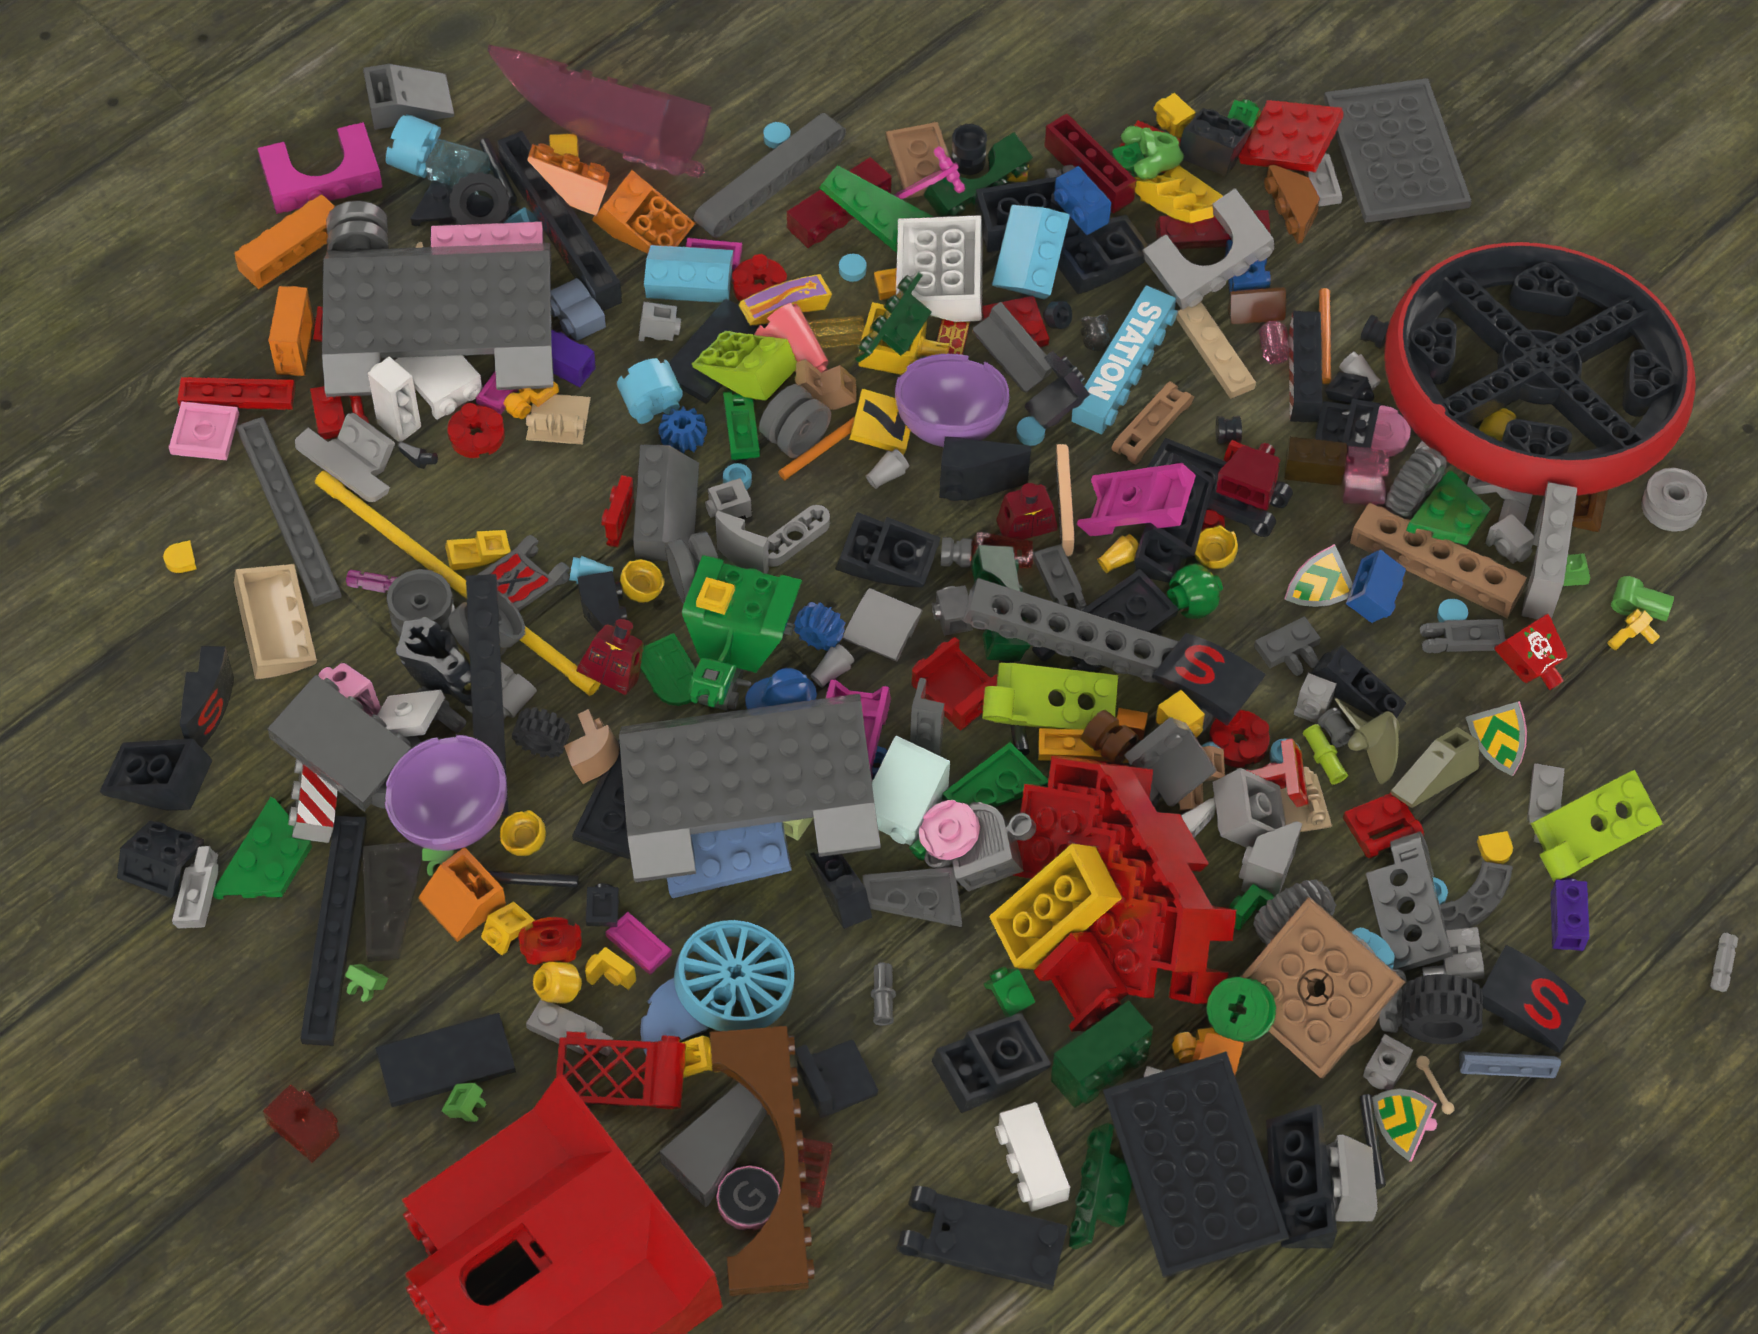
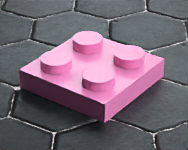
(204, 431)

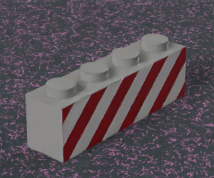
(314, 807)

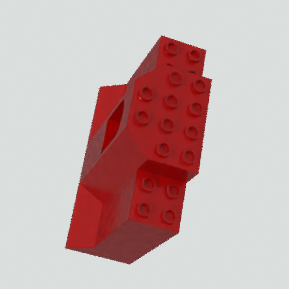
(606, 1238)

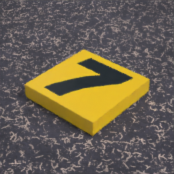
(879, 422)

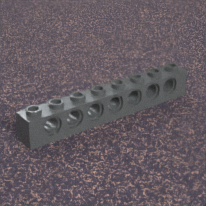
(1070, 624)

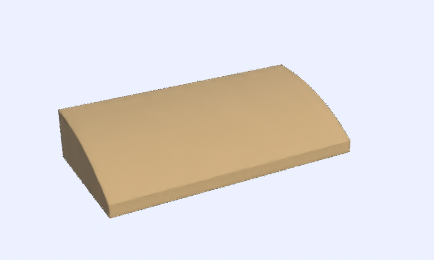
(274, 620)

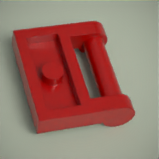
(330, 412)
(1378, 817)

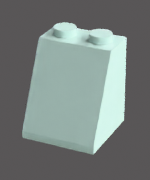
(907, 787)

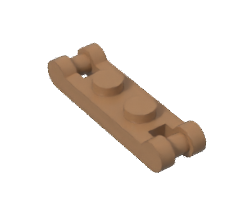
(1152, 422)

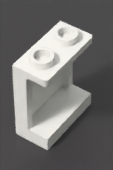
(443, 381)

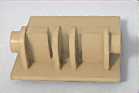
(559, 420)
(1312, 816)

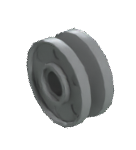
(1674, 499)

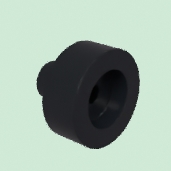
(1058, 315)

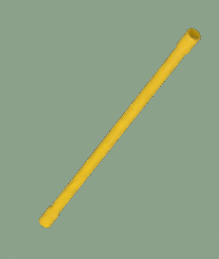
(538, 645)

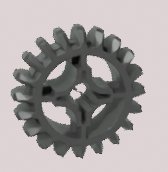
(1415, 482)
(1284, 905)

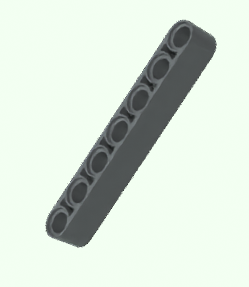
(769, 175)

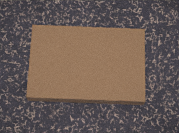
(914, 153)

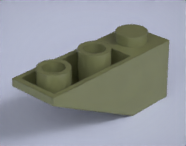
(1440, 766)

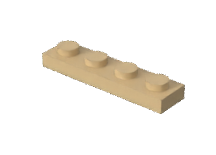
(1216, 350)

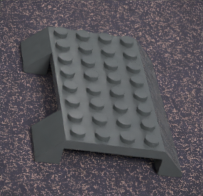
(437, 306)
(746, 773)

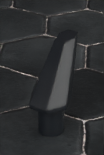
(418, 456)

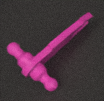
(948, 170)

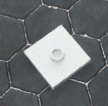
(411, 712)

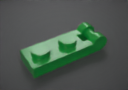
(741, 426)

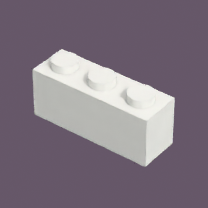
(394, 399)
(1032, 1157)

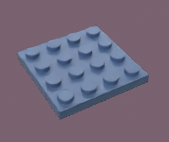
(733, 858)

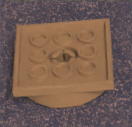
(1356, 983)

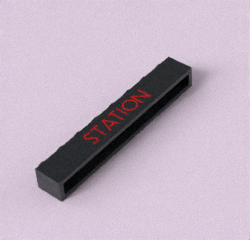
(560, 223)

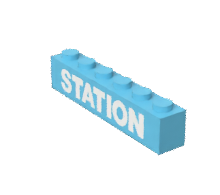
(1125, 358)

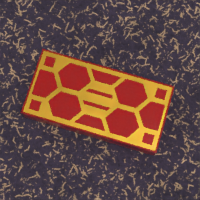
(955, 334)

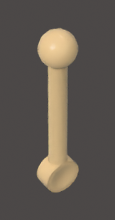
(1423, 1063)

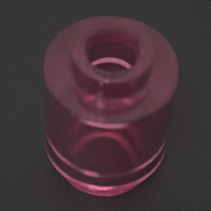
(1274, 342)

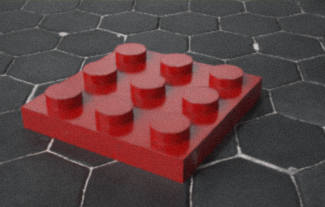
(1291, 135)

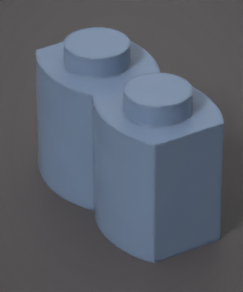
(577, 310)

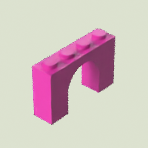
(354, 176)

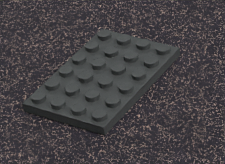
(1398, 151)

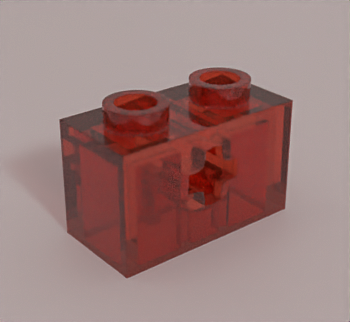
(302, 1122)

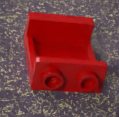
(953, 681)
(1083, 979)

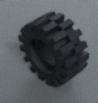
(541, 732)

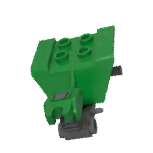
(742, 636)

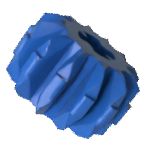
(683, 429)
(819, 626)

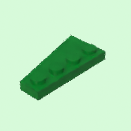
(870, 204)

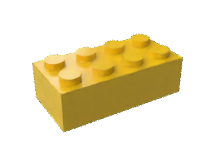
(1053, 904)

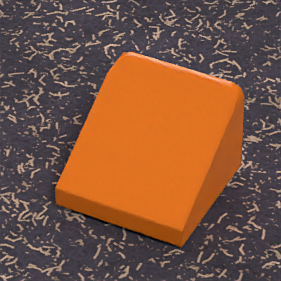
(1134, 720)

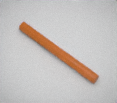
(1324, 308)
(816, 450)

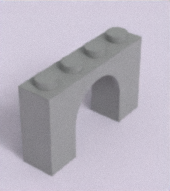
(1191, 281)
(1552, 542)

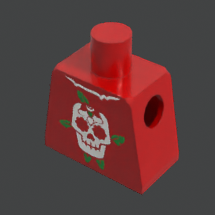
(1535, 652)

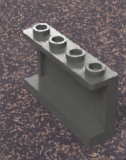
(339, 740)

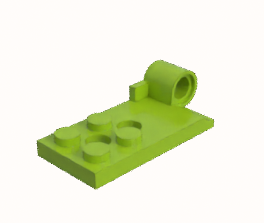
(1024, 694)
(1568, 834)

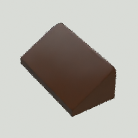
(1257, 305)
(1589, 511)

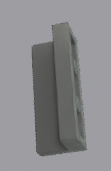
(1013, 348)
(926, 721)

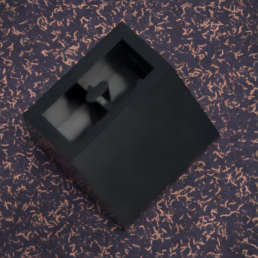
(1214, 141)

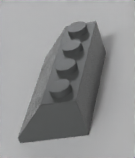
(664, 500)

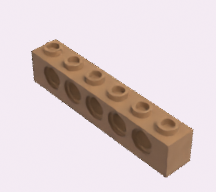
(1444, 572)

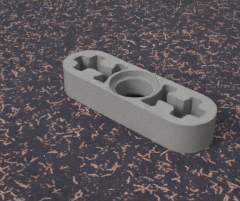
(799, 524)

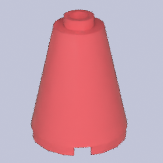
(791, 324)

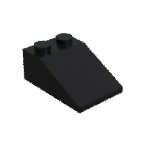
(981, 468)
(158, 773)

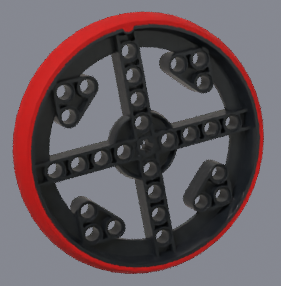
(1540, 368)

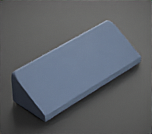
(1509, 1064)

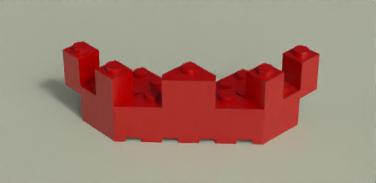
(1151, 859)

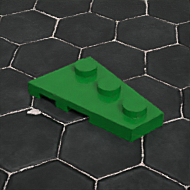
(997, 779)

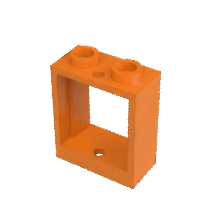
(291, 331)

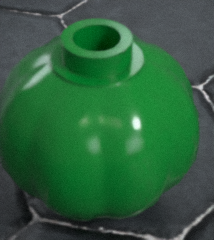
(1197, 589)

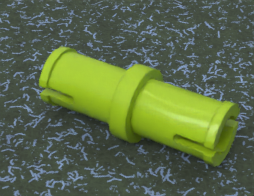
(1325, 754)

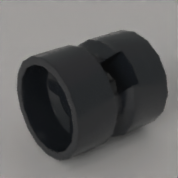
(969, 148)

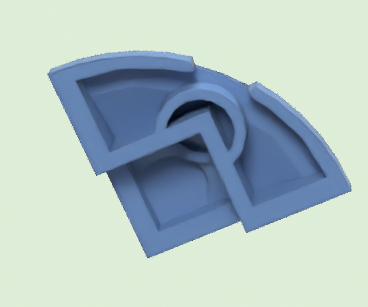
(668, 1017)

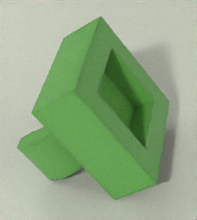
(1576, 570)
(435, 857)
(367, 979)
(463, 1100)

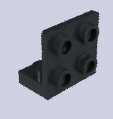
(156, 856)
(835, 1077)

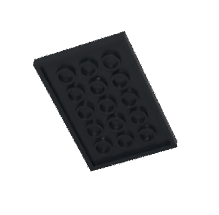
(1195, 1164)

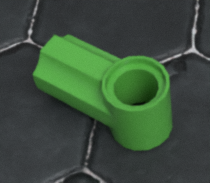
(1632, 595)

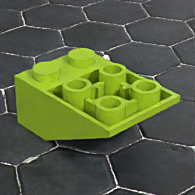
(748, 363)

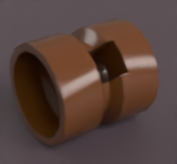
(1106, 735)

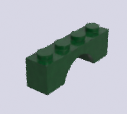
(1005, 159)
(998, 566)

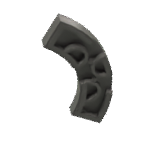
(1478, 901)

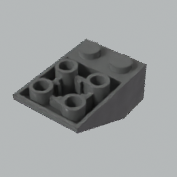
(406, 90)

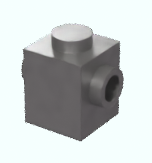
(950, 609)

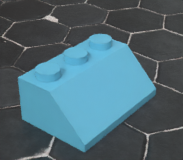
(1030, 250)
(688, 273)

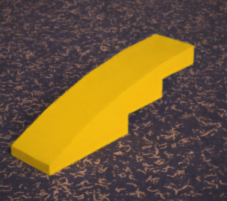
(1167, 197)

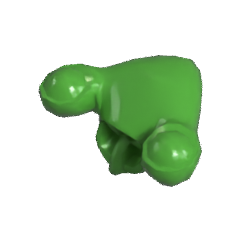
(1158, 148)

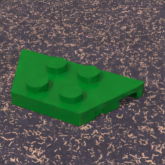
(1451, 511)
(265, 858)

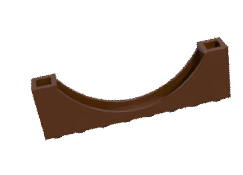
(777, 1254)

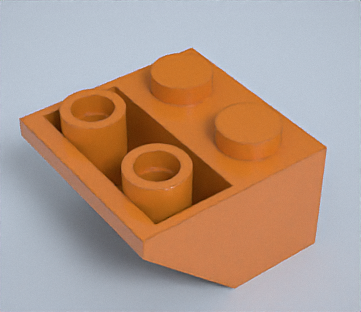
(462, 894)

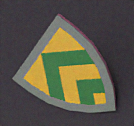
(1320, 580)
(1501, 735)
(1403, 1119)

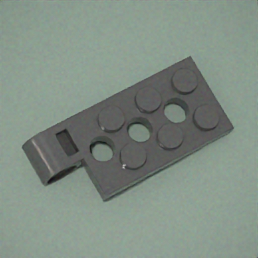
(1413, 859)

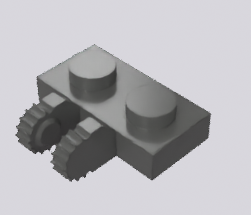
(1287, 643)

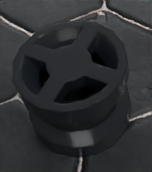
(1375, 331)
(1228, 429)

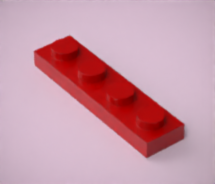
(238, 392)

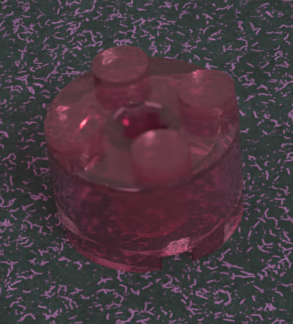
(1364, 476)

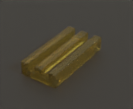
(837, 327)

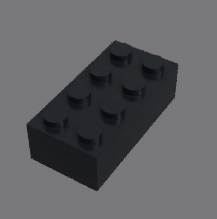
(996, 201)

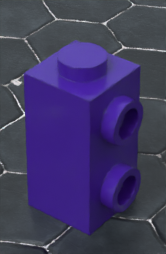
(571, 360)
(1569, 914)

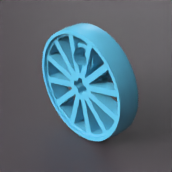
(734, 978)

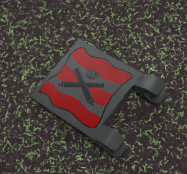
(522, 579)

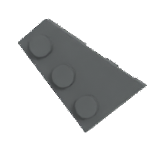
(916, 894)

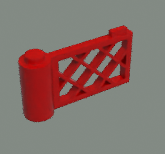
(662, 1070)

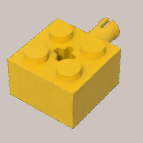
(887, 359)

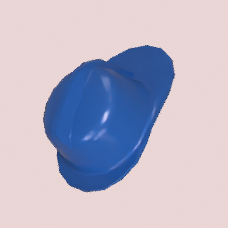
(782, 688)

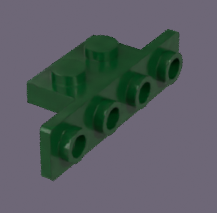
(900, 321)
(1103, 1188)

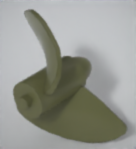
(1378, 738)

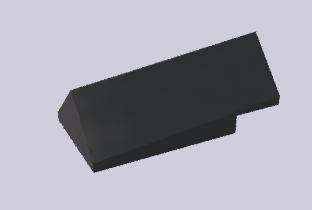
(1166, 549)
(1302, 1177)

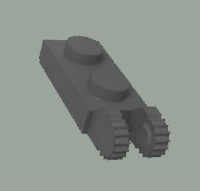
(1059, 576)
(1463, 635)

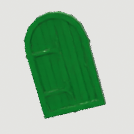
(668, 670)

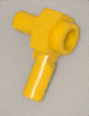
(1637, 623)

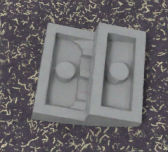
(741, 546)
(882, 624)

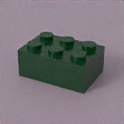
(1102, 1055)

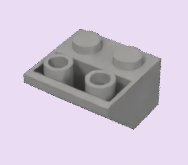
(1352, 1180)

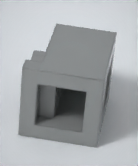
(659, 322)
(730, 499)
(1511, 539)
(1314, 698)
(1395, 1055)

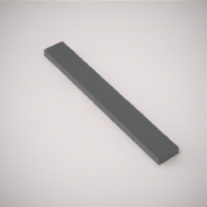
(289, 512)

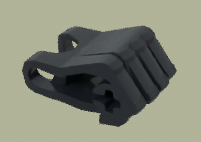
(434, 658)

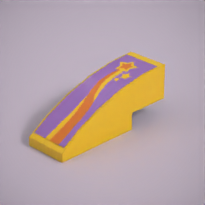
(807, 292)

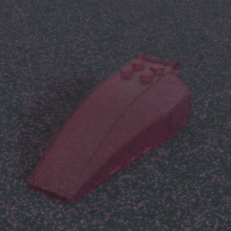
(635, 121)

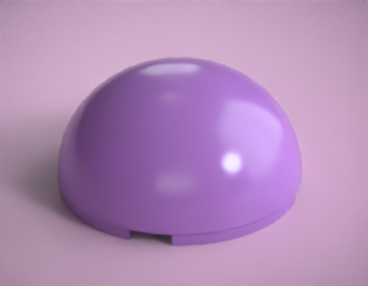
(951, 398)
(446, 793)

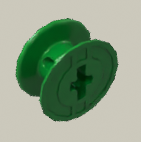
(1247, 992)

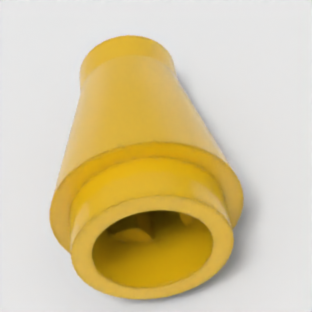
(1119, 554)

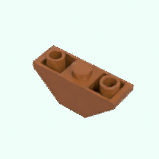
(1293, 199)

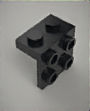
(1061, 395)

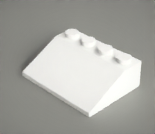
(951, 263)

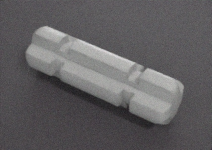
(1724, 962)

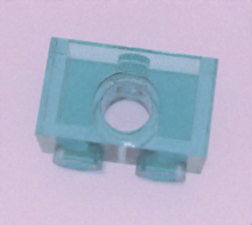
(453, 161)

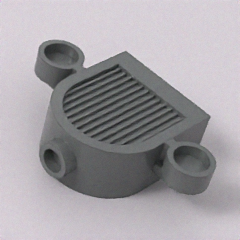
(995, 851)

